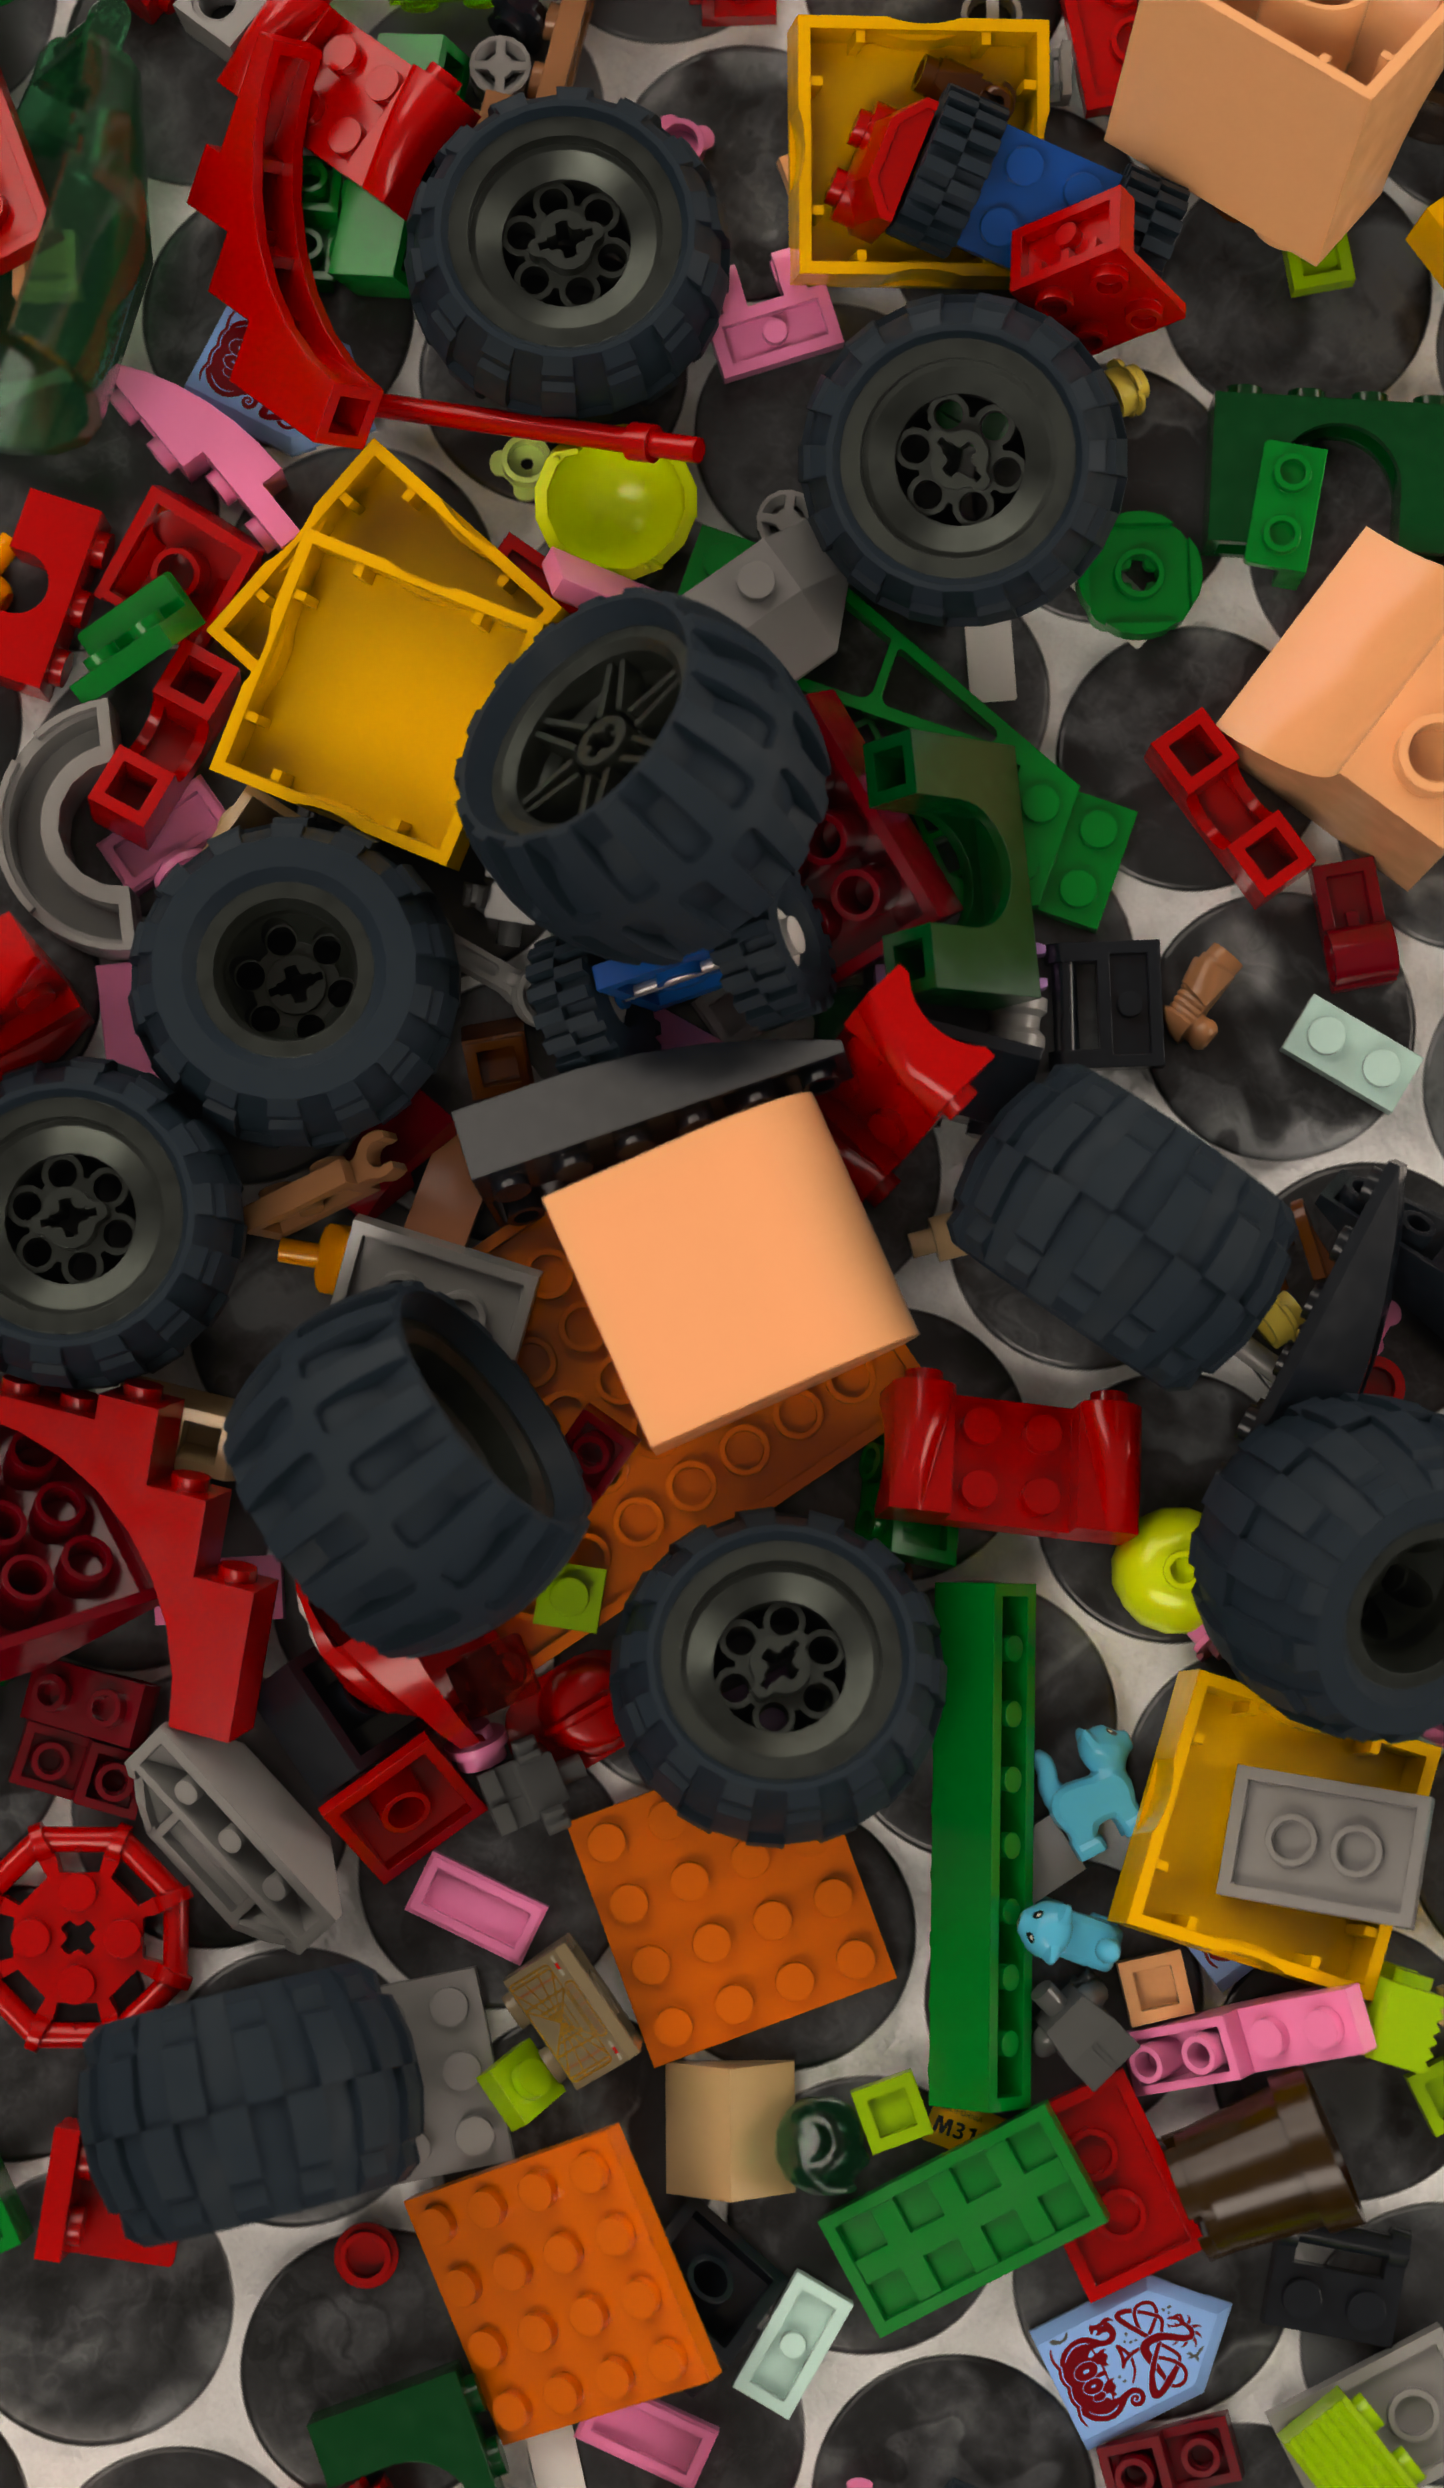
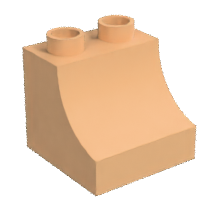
(1277, 105)
(1354, 709)

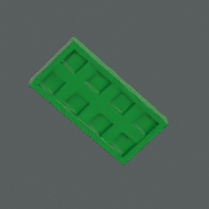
(964, 2218)

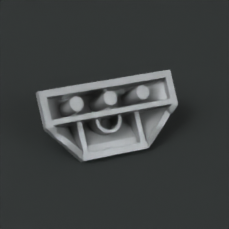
(784, 596)
(237, 1836)

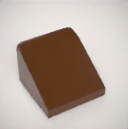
(496, 1057)

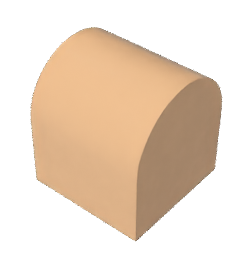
(731, 1269)

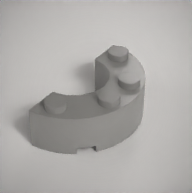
(36, 817)

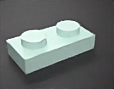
(1351, 1054)
(792, 2343)

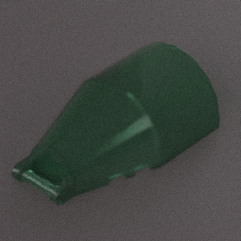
(94, 244)

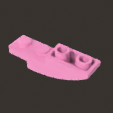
(200, 437)
(1250, 2038)

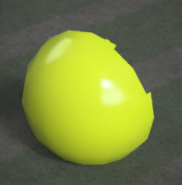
(615, 508)

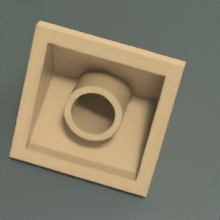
(725, 2127)

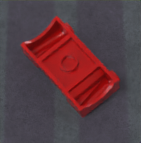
(368, 106)
(37, 1002)
(900, 1086)
(1010, 1462)

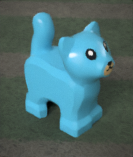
(1102, 1795)
(1057, 1931)

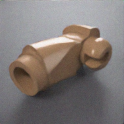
(1200, 989)

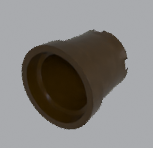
(1263, 2169)

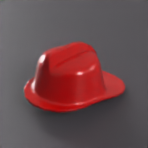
(570, 1710)

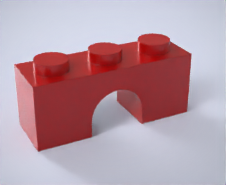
(70, 546)
(184, 721)
(1206, 784)

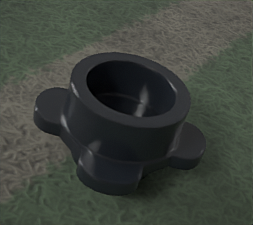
(519, 20)

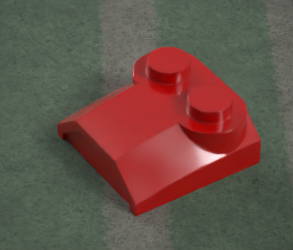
(884, 157)
(190, 542)

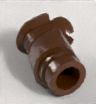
(935, 74)

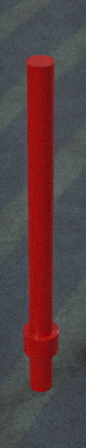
(637, 441)

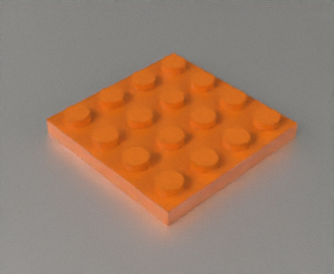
(723, 1930)
(562, 2285)

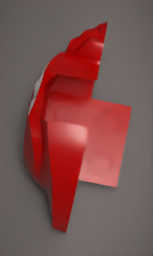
(398, 1684)

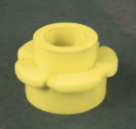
(1129, 387)
(1282, 1321)

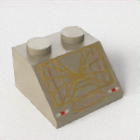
(572, 2013)

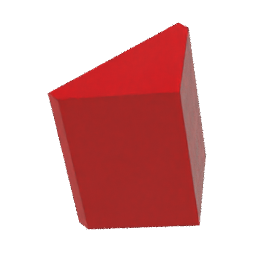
(404, 1807)

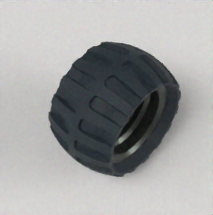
(643, 778)
(406, 1471)

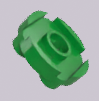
(1164, 603)

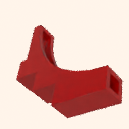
(264, 269)
(211, 1608)

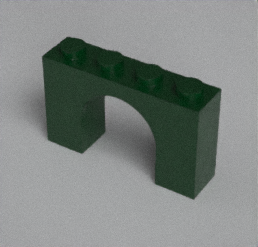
(1398, 435)
(975, 801)
(413, 2420)

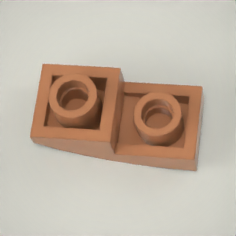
(446, 1197)

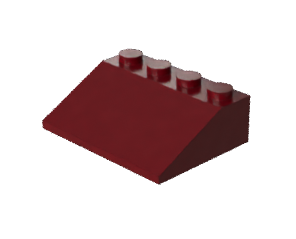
(863, 862)
(62, 1559)

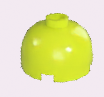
(1154, 1571)

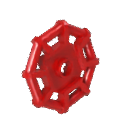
(117, 1936)

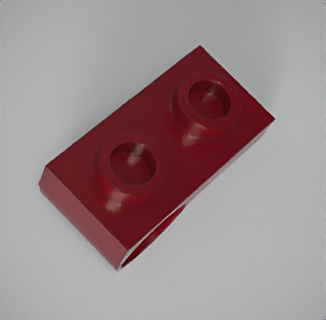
(1352, 925)
(92, 1703)

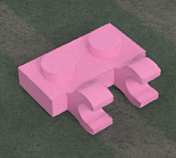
(775, 330)

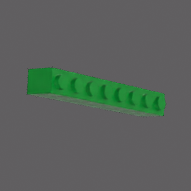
(982, 1849)

